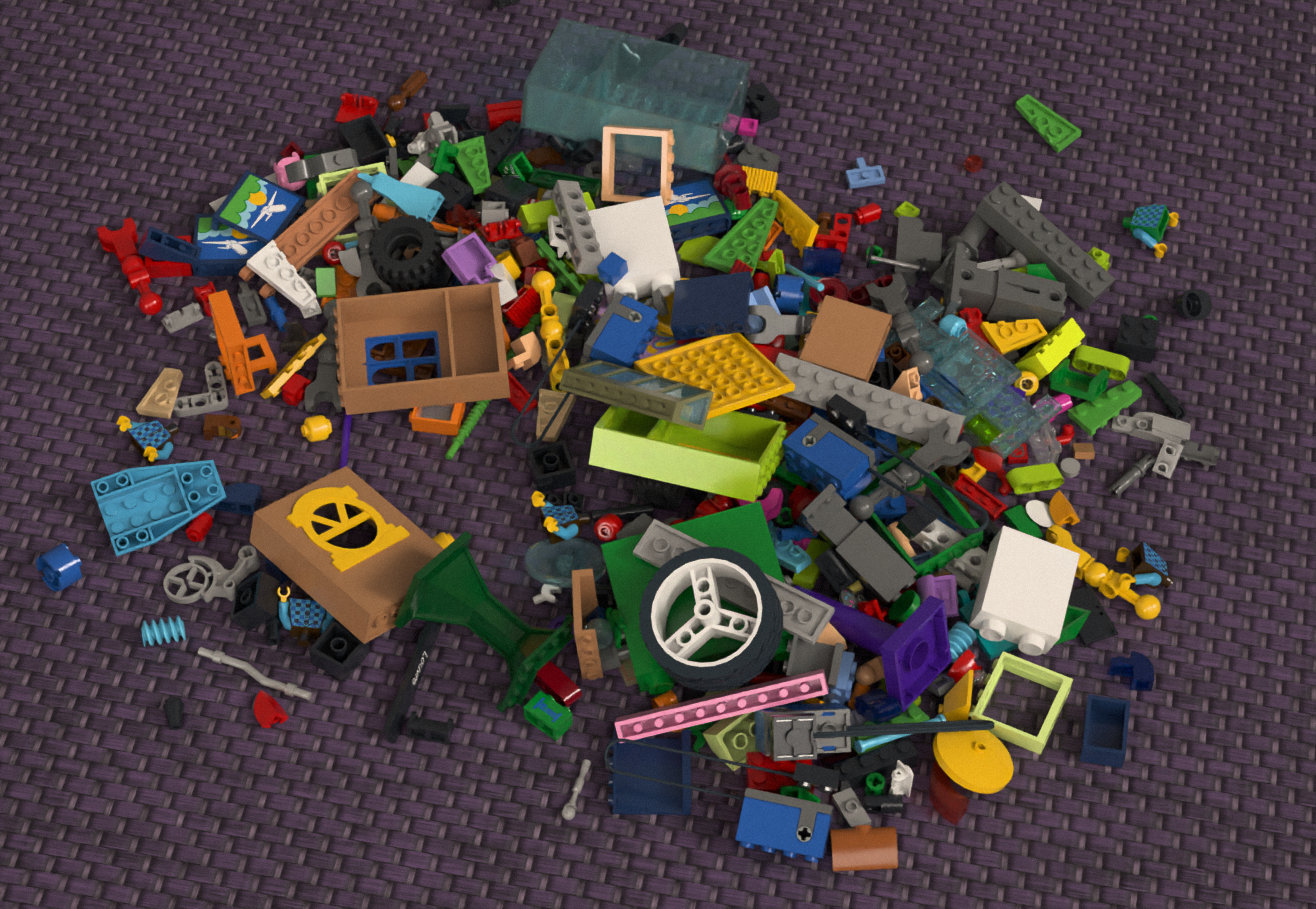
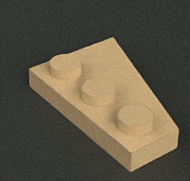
(162, 395)
(547, 406)

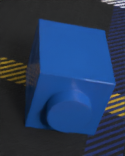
(612, 269)

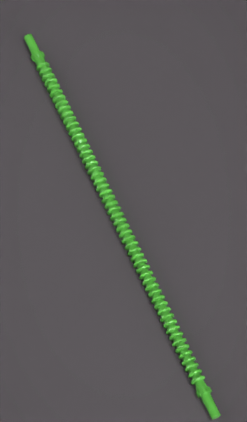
(480, 406)

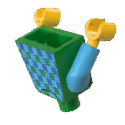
(1149, 225)

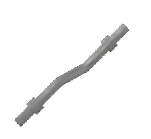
(288, 689)

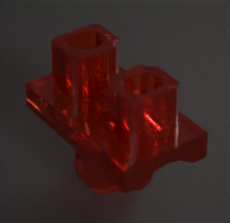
(462, 218)

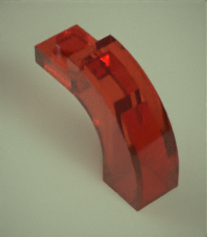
(944, 798)

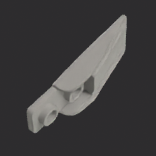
(1152, 427)

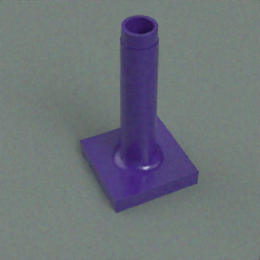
(910, 653)

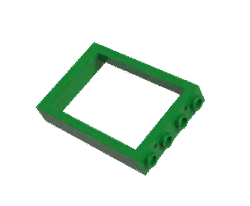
(950, 503)

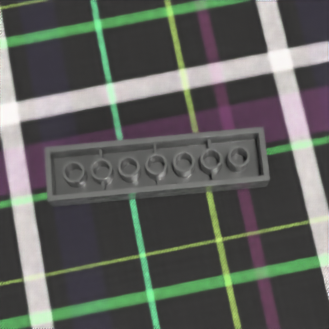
(1044, 243)

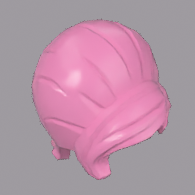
(281, 175)

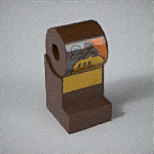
(221, 425)

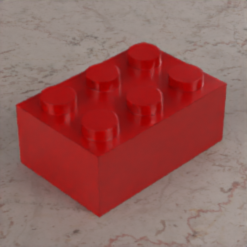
(769, 781)

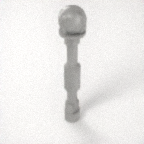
(569, 808)

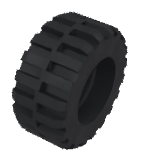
(399, 233)

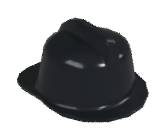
(1193, 304)

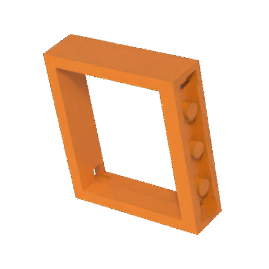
(231, 342)

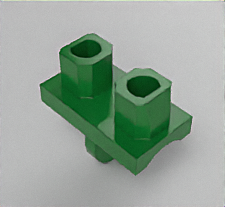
(440, 157)

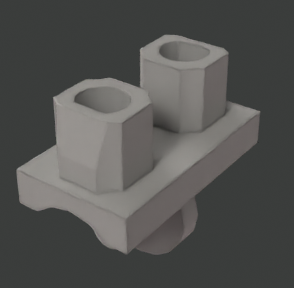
(1168, 458)

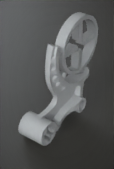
(223, 580)

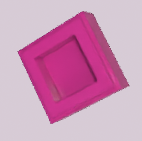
(748, 127)

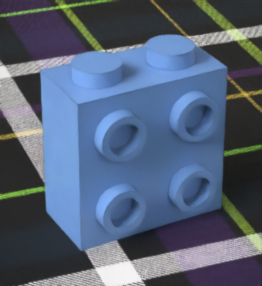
(845, 680)

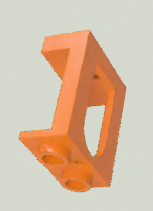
(266, 361)

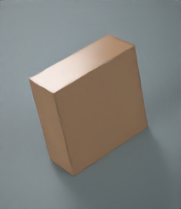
(1083, 451)

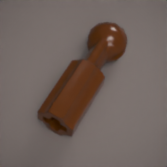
(408, 90)

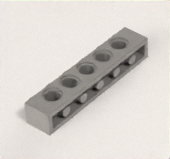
(577, 227)

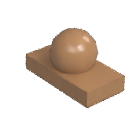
(870, 672)

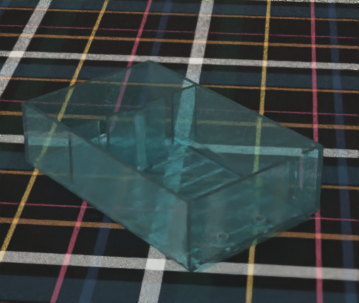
(618, 78)

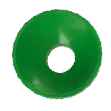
(904, 607)

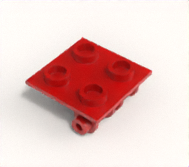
(355, 107)
(496, 231)

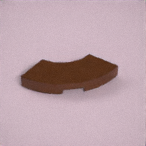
(544, 156)

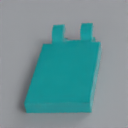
(991, 648)

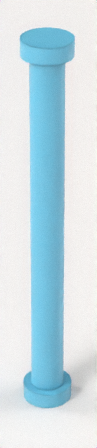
(860, 745)

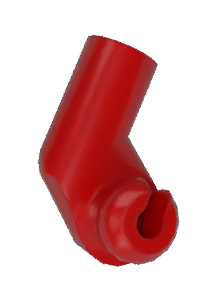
(1066, 435)
(1006, 487)

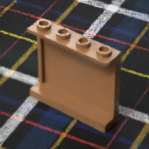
(846, 338)
(584, 602)

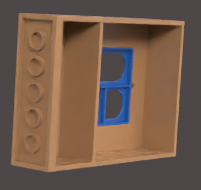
(467, 345)

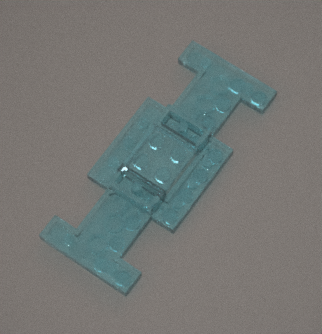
(982, 378)

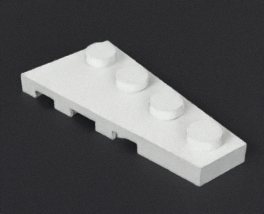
(277, 271)

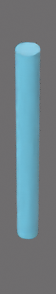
(807, 279)

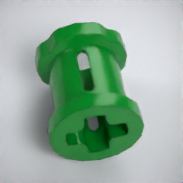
(872, 785)

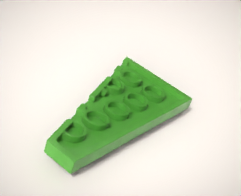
(745, 239)

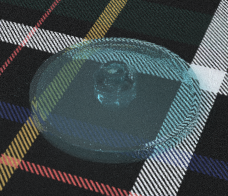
(554, 562)

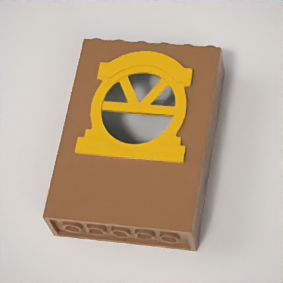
(354, 585)

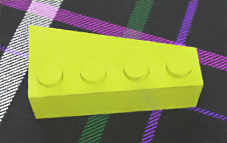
(1052, 349)

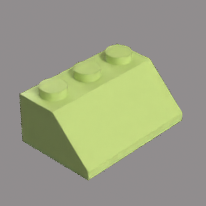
(733, 738)

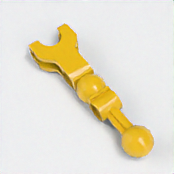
(551, 328)
(1099, 576)

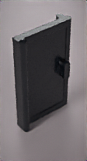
(1098, 624)

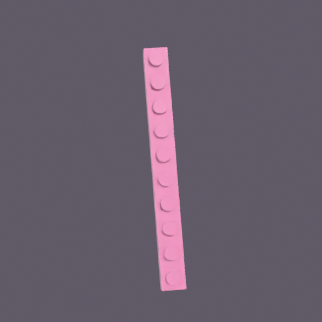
(722, 705)

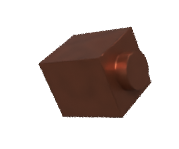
(524, 250)

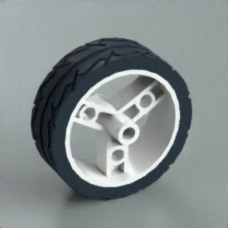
(700, 569)

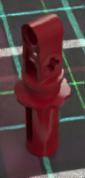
(731, 181)

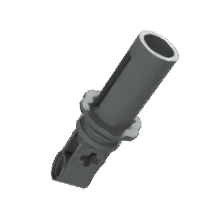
(970, 237)
(449, 239)

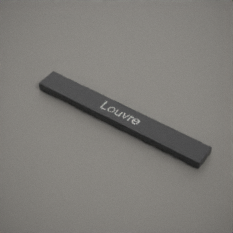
(411, 680)

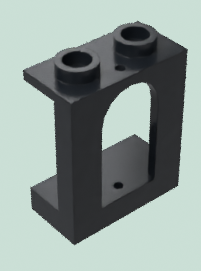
(457, 114)

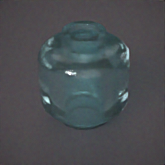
(603, 632)

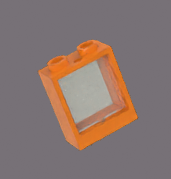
(438, 419)

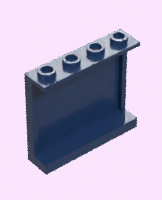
(711, 306)

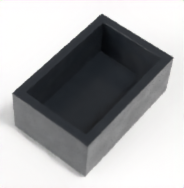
(366, 138)

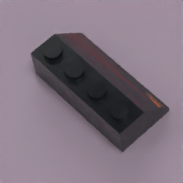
(880, 759)

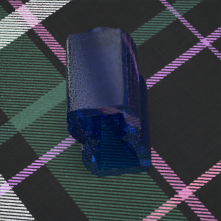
(877, 706)

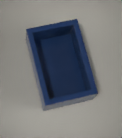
(1105, 731)

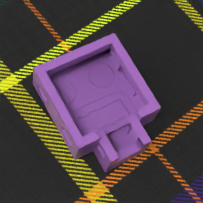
(470, 260)

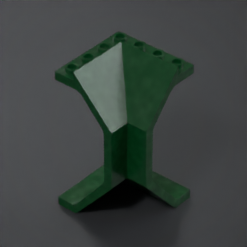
(454, 593)

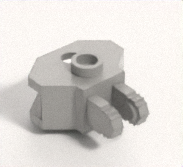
(440, 131)

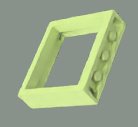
(334, 178)
(1034, 673)

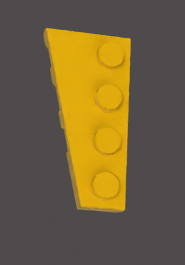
(795, 221)
(292, 366)

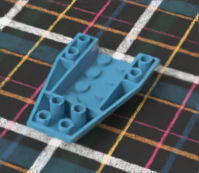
(155, 501)

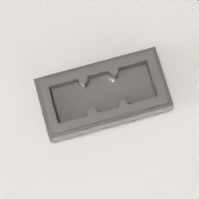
(850, 808)

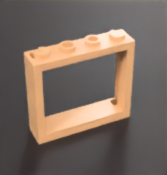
(608, 161)

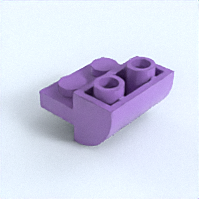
(942, 588)

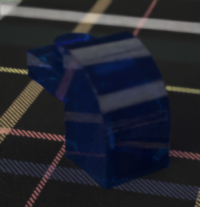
(1138, 669)

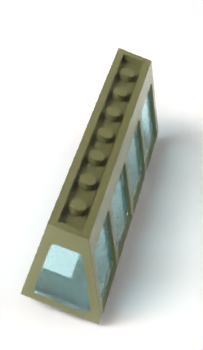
(639, 392)

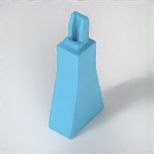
(408, 197)

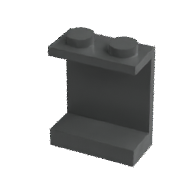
(808, 657)

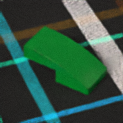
(1020, 521)

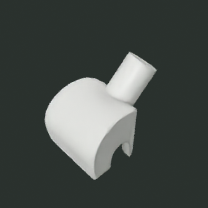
(547, 594)

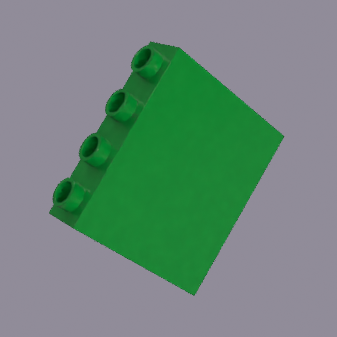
(738, 529)

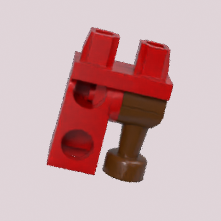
(834, 237)

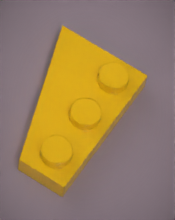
(1013, 335)

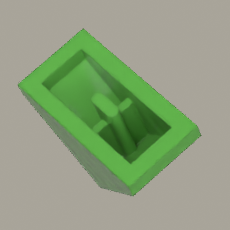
(326, 281)

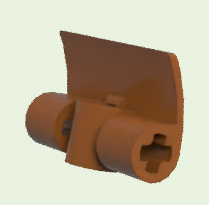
(863, 848)

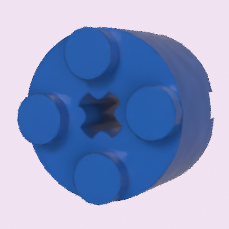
(788, 293)
(59, 567)

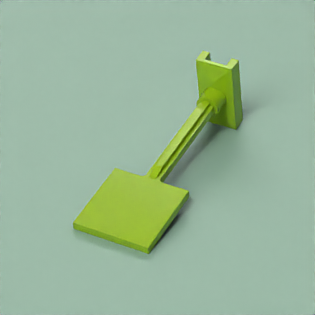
(696, 249)

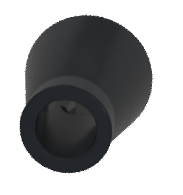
(174, 712)

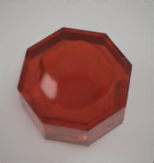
(974, 163)

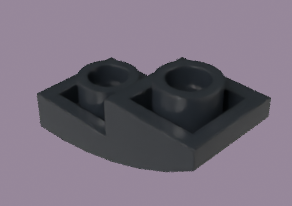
(403, 141)
(567, 498)

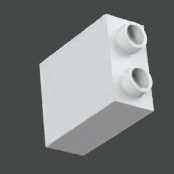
(643, 238)
(1024, 591)

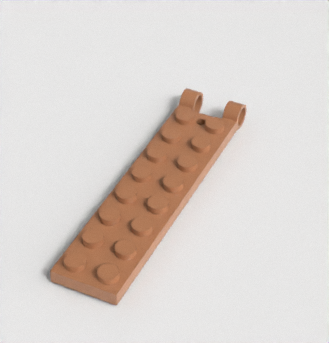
(315, 228)

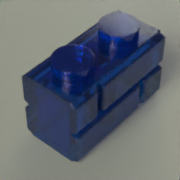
(821, 260)

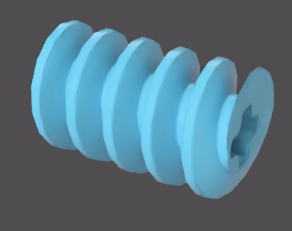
(163, 630)
(960, 639)

